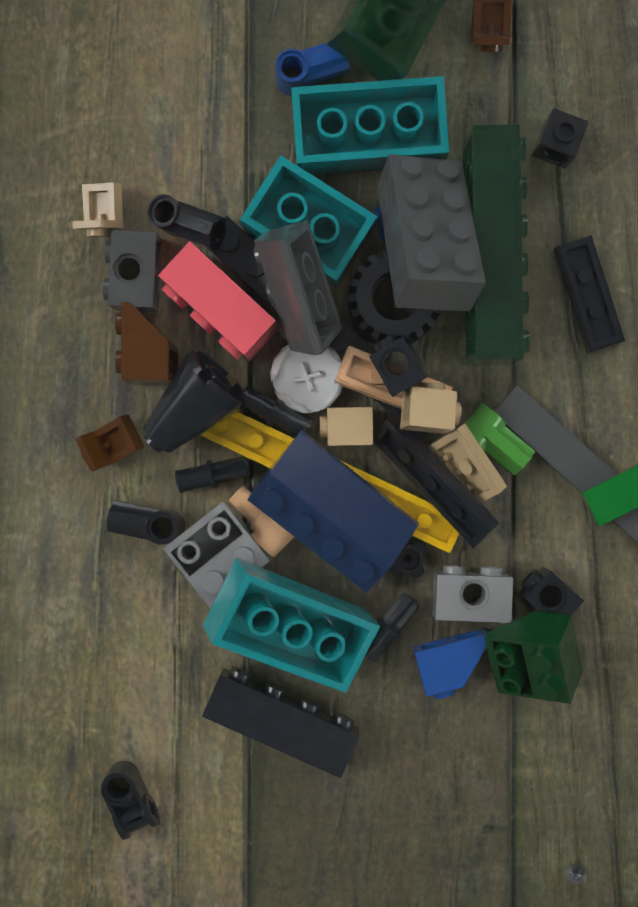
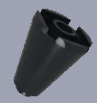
(192, 403)

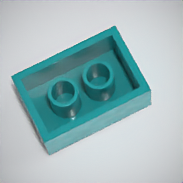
(297, 196)

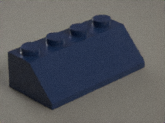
(333, 511)

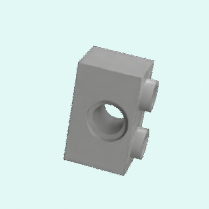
(491, 606)

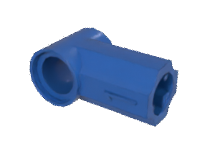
(314, 63)

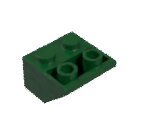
(536, 657)

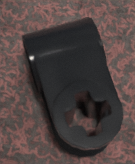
(132, 806)

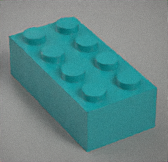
(364, 122)
(290, 626)

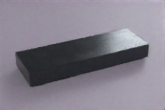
(589, 294)

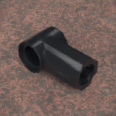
(187, 221)
(142, 522)

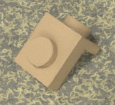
(101, 209)

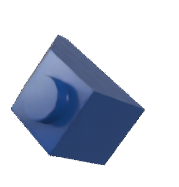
(448, 662)

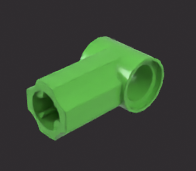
(498, 440)

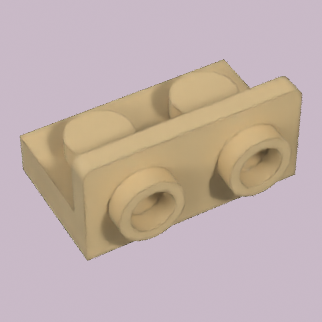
(469, 463)

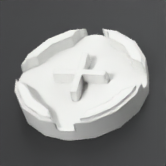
(305, 379)

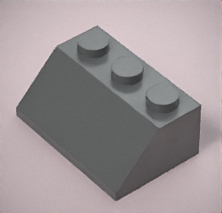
(298, 287)

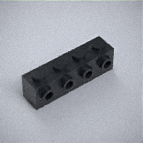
(281, 721)

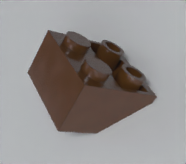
(145, 351)

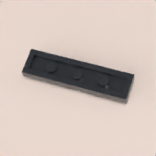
(435, 481)

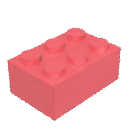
(217, 303)

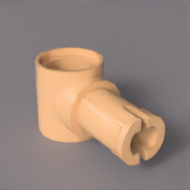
(265, 530)

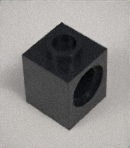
(560, 138)
(394, 381)
(565, 601)

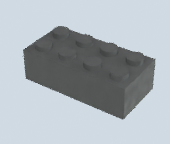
(429, 234)

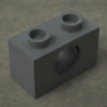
(130, 248)

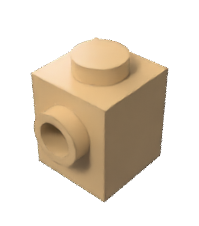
(430, 409)

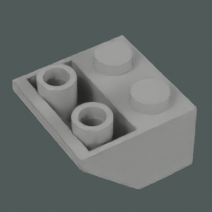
(209, 550)

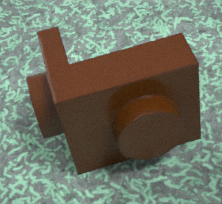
(491, 24)
(109, 443)

